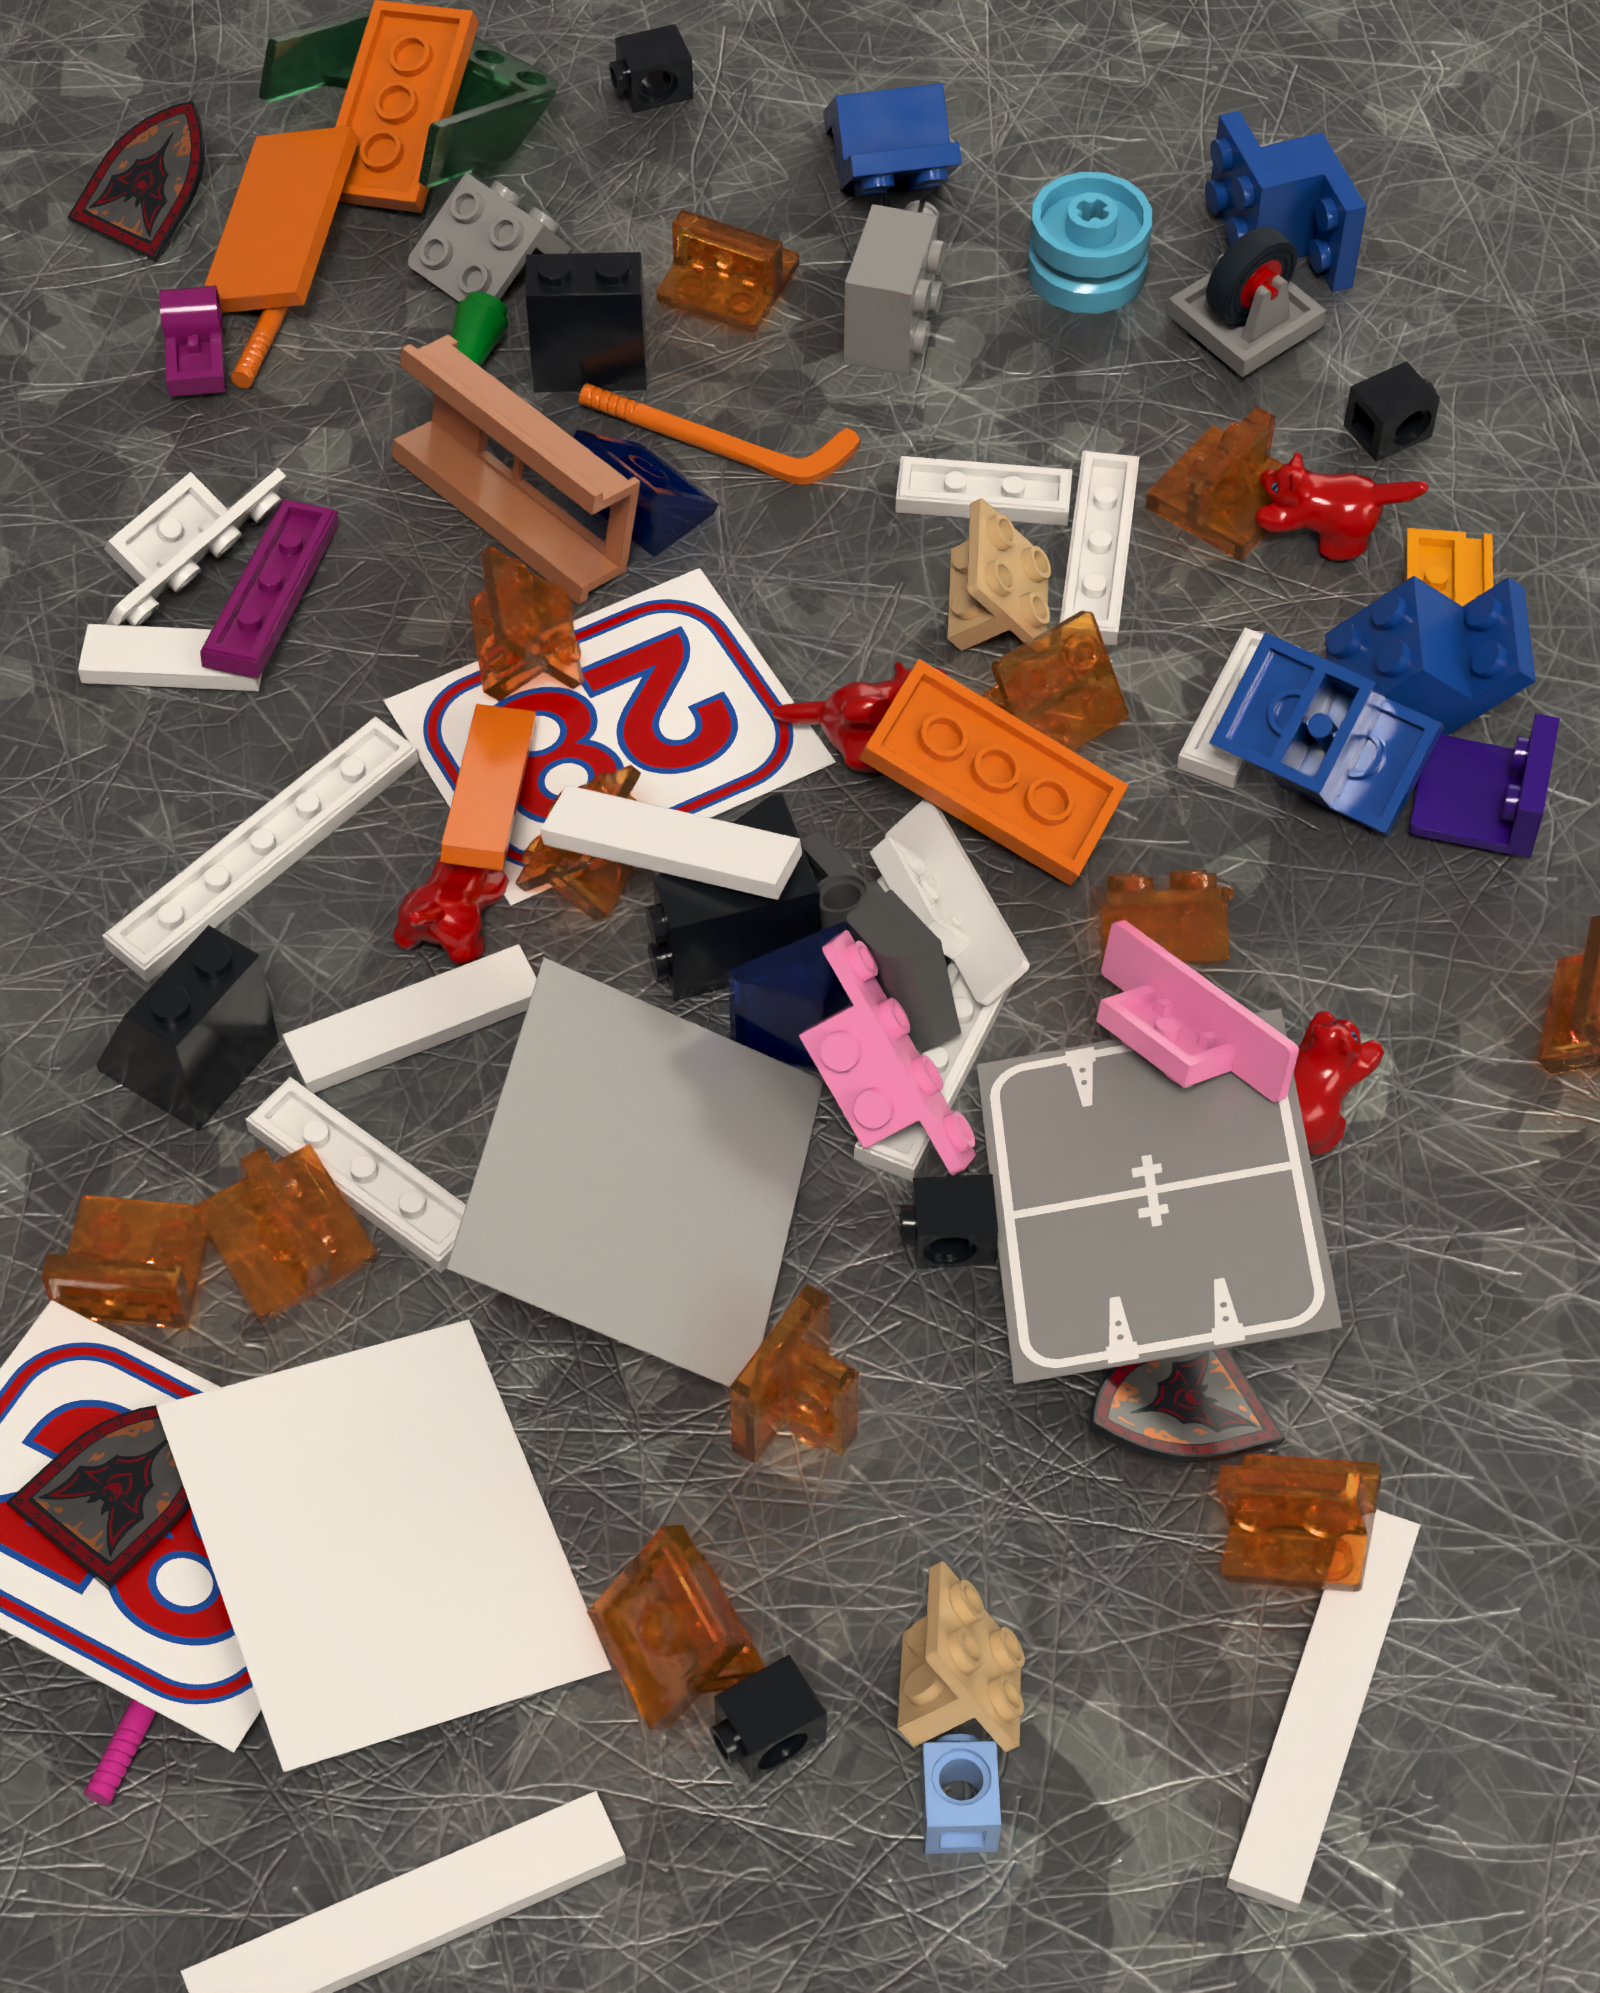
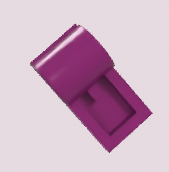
(193, 340)

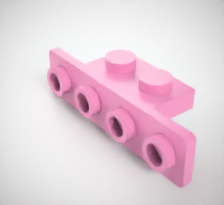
(1186, 1020)
(875, 1065)

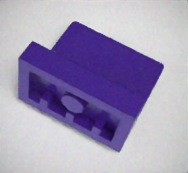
(1487, 791)

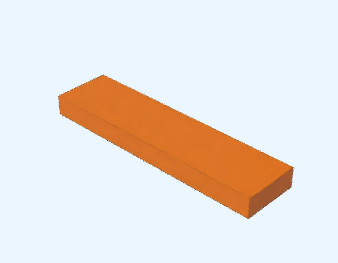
(488, 787)

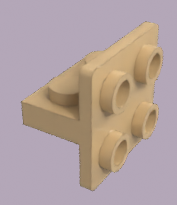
(996, 582)
(959, 1667)

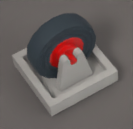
(1248, 304)

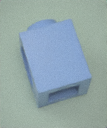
(953, 1823)

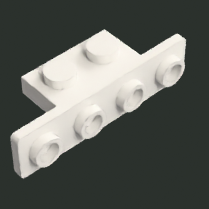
(175, 534)
(941, 886)

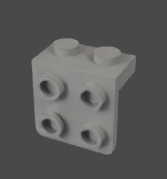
(482, 240)

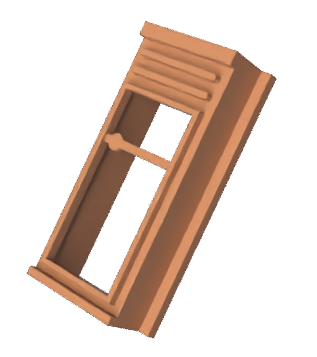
(454, 462)

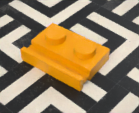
(1450, 562)

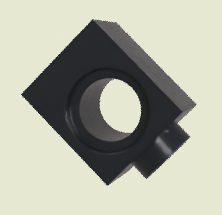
(652, 68)
(1391, 411)
(951, 1221)
(768, 1719)

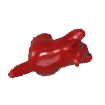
(1336, 506)
(849, 715)
(450, 910)
(1325, 1072)

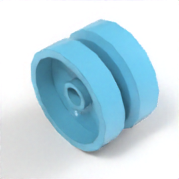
(1089, 242)

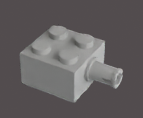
(893, 288)

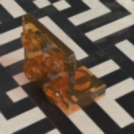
(129, 1262)

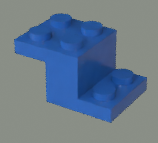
(892, 139)
(1288, 187)
(1440, 654)
(1326, 734)

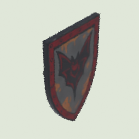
(146, 182)
(1184, 1409)
(107, 1495)

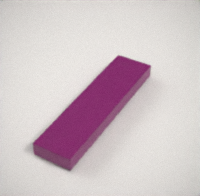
(269, 589)

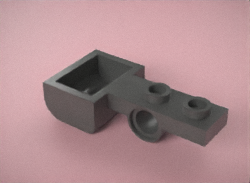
(903, 947)

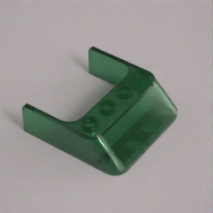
(491, 115)

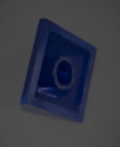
(666, 500)
(783, 996)

